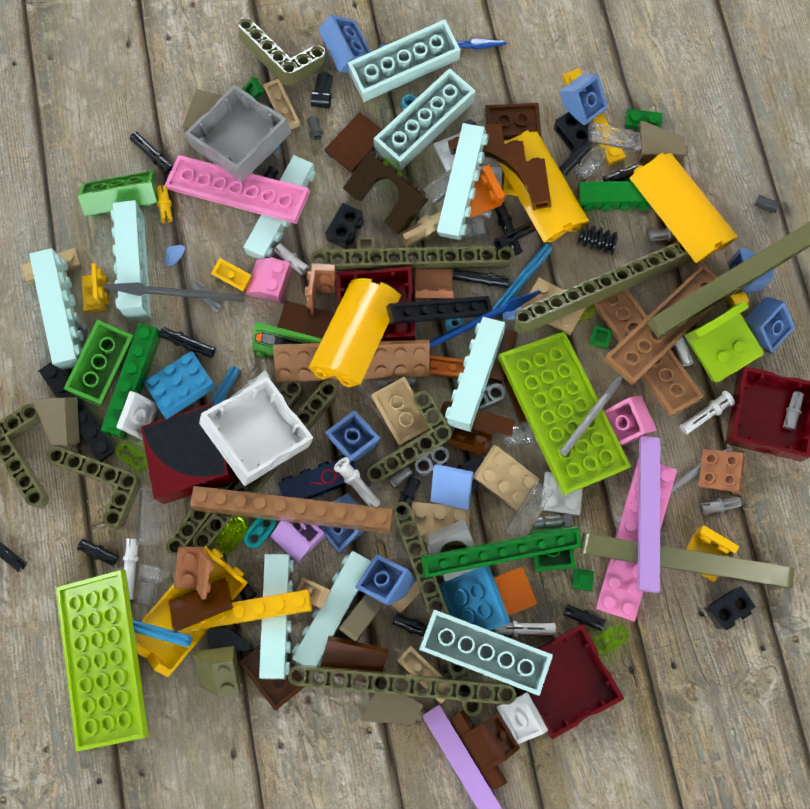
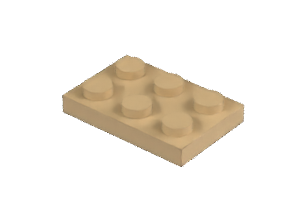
(547, 289)
(399, 411)
(505, 477)
(436, 516)

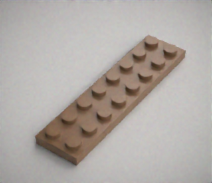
(641, 347)
(390, 360)
(667, 376)

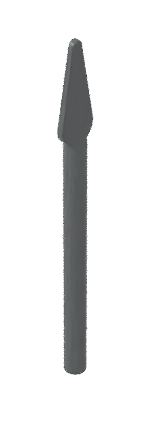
(139, 289)

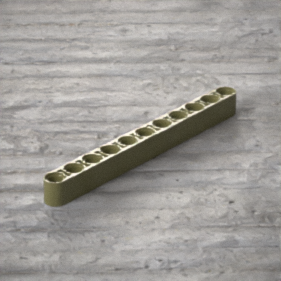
(420, 253)
(731, 282)
(600, 287)
(305, 410)
(191, 518)
(691, 561)
(436, 595)
(391, 688)

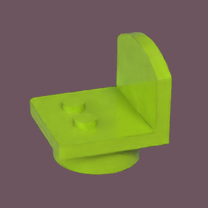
(725, 343)

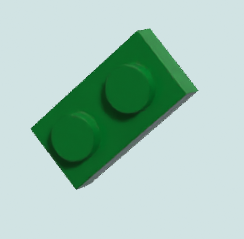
(634, 117)

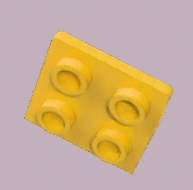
(94, 294)
(710, 542)

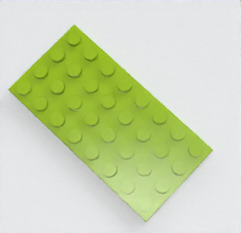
(555, 402)
(101, 661)

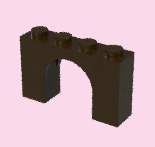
(409, 201)

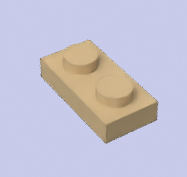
(317, 592)

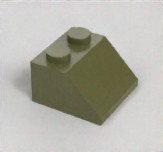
(218, 671)

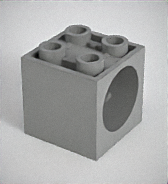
(455, 532)

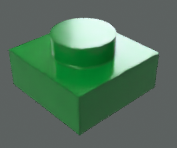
(253, 88)
(600, 337)
(582, 579)

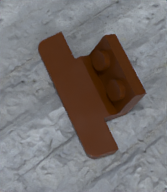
(482, 431)
(487, 745)

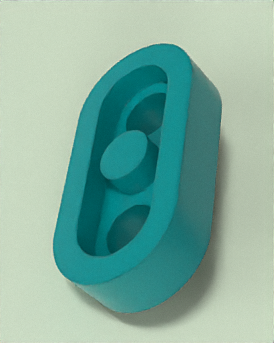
(260, 531)

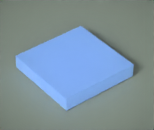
(451, 486)

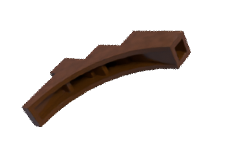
(512, 155)

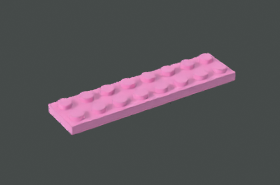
(254, 194)
(620, 583)

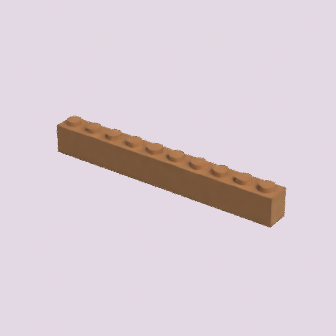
(293, 509)

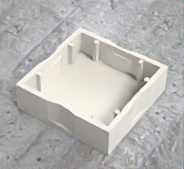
(255, 430)

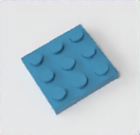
(179, 385)
(475, 599)

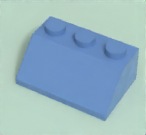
(343, 41)

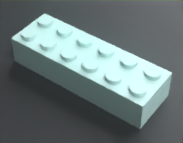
(404, 60)
(424, 119)
(131, 258)
(57, 307)
(486, 652)

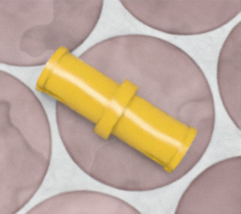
(164, 204)

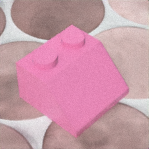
(269, 279)
(630, 420)

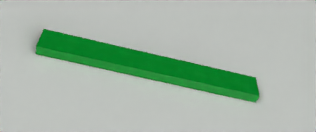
(500, 551)

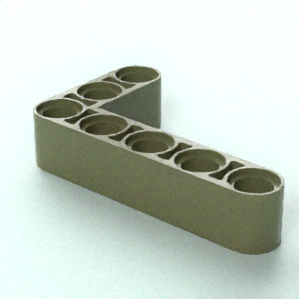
(286, 69)
(435, 441)
(15, 456)
(101, 475)

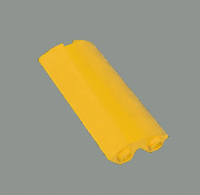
(683, 207)
(565, 212)
(354, 332)
(164, 655)

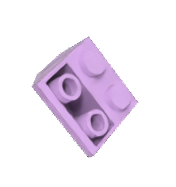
(297, 538)

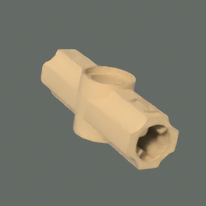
(424, 229)

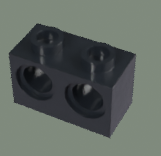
(570, 133)
(340, 224)
(727, 603)

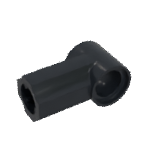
(322, 94)

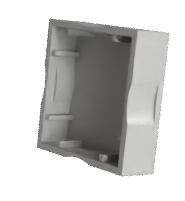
(238, 133)

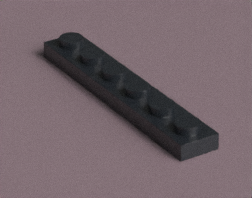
(438, 309)
(88, 425)

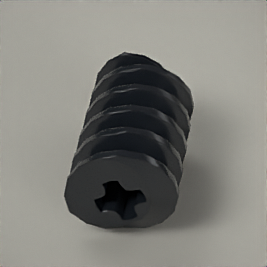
(598, 238)

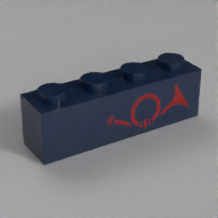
(313, 482)

